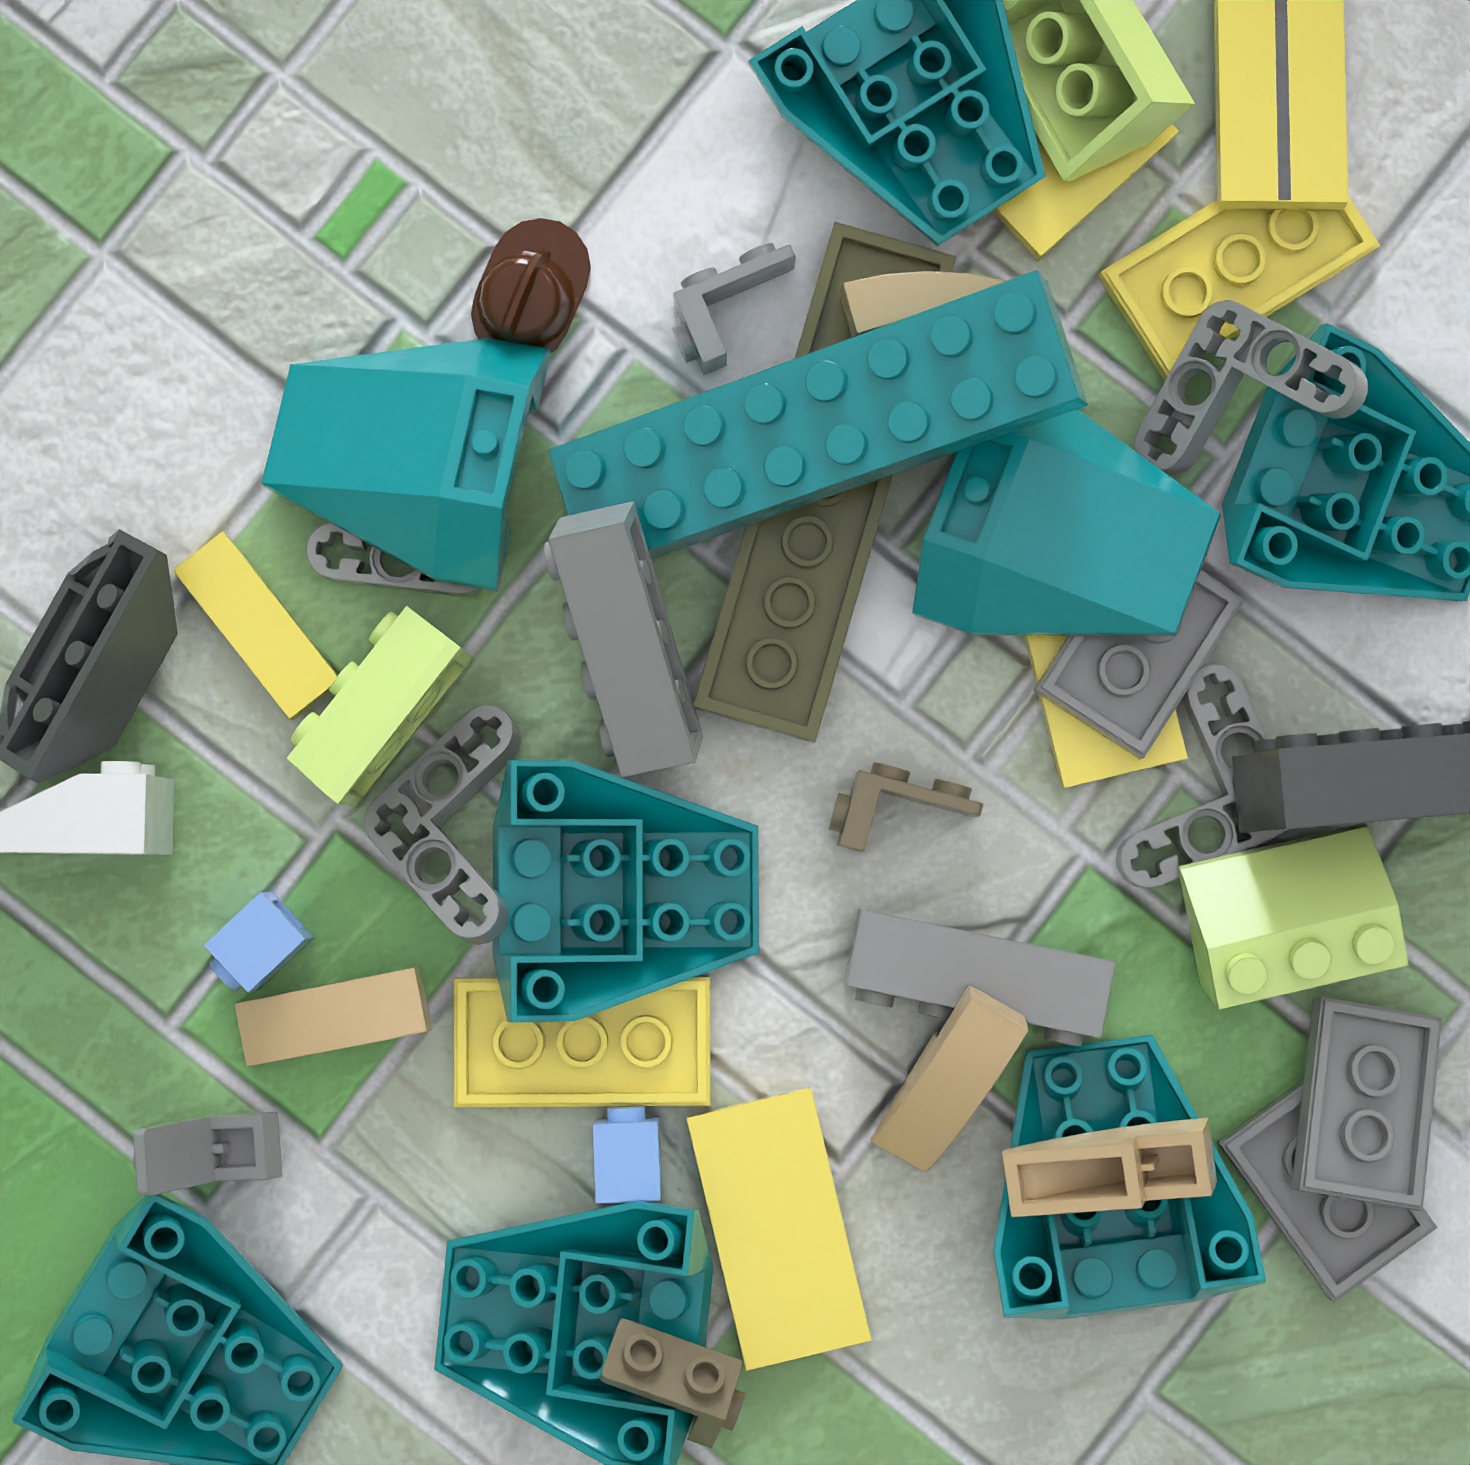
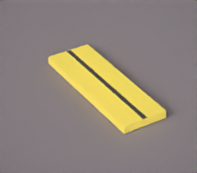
(1280, 104)

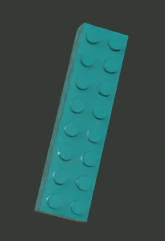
(831, 418)

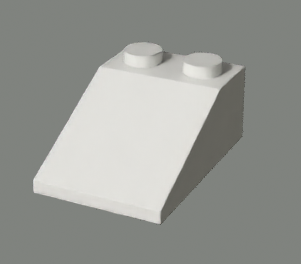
(102, 813)

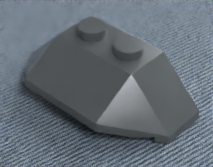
(89, 659)

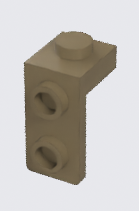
(855, 812)
(677, 1376)

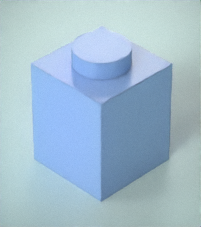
(257, 943)
(627, 1156)

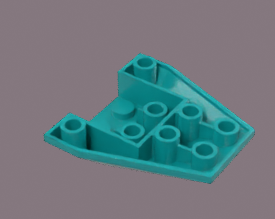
(913, 105)
(412, 450)
(1355, 498)
(1061, 538)
(613, 890)
(1126, 1256)
(538, 1308)
(176, 1352)

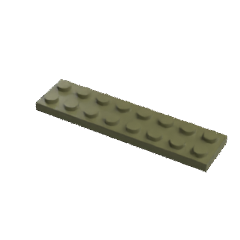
(805, 566)

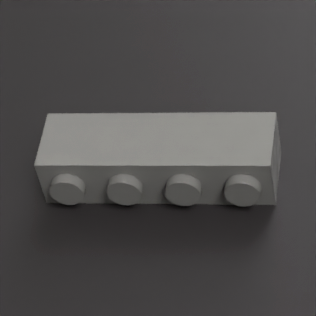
(624, 639)
(939, 962)

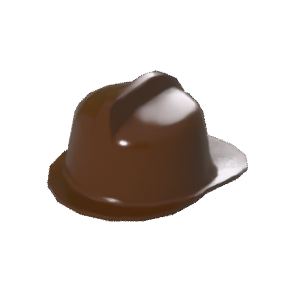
(532, 285)

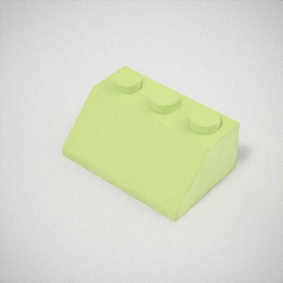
(1093, 79)
(377, 707)
(1292, 916)

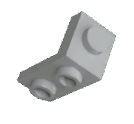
(697, 333)
(207, 1151)

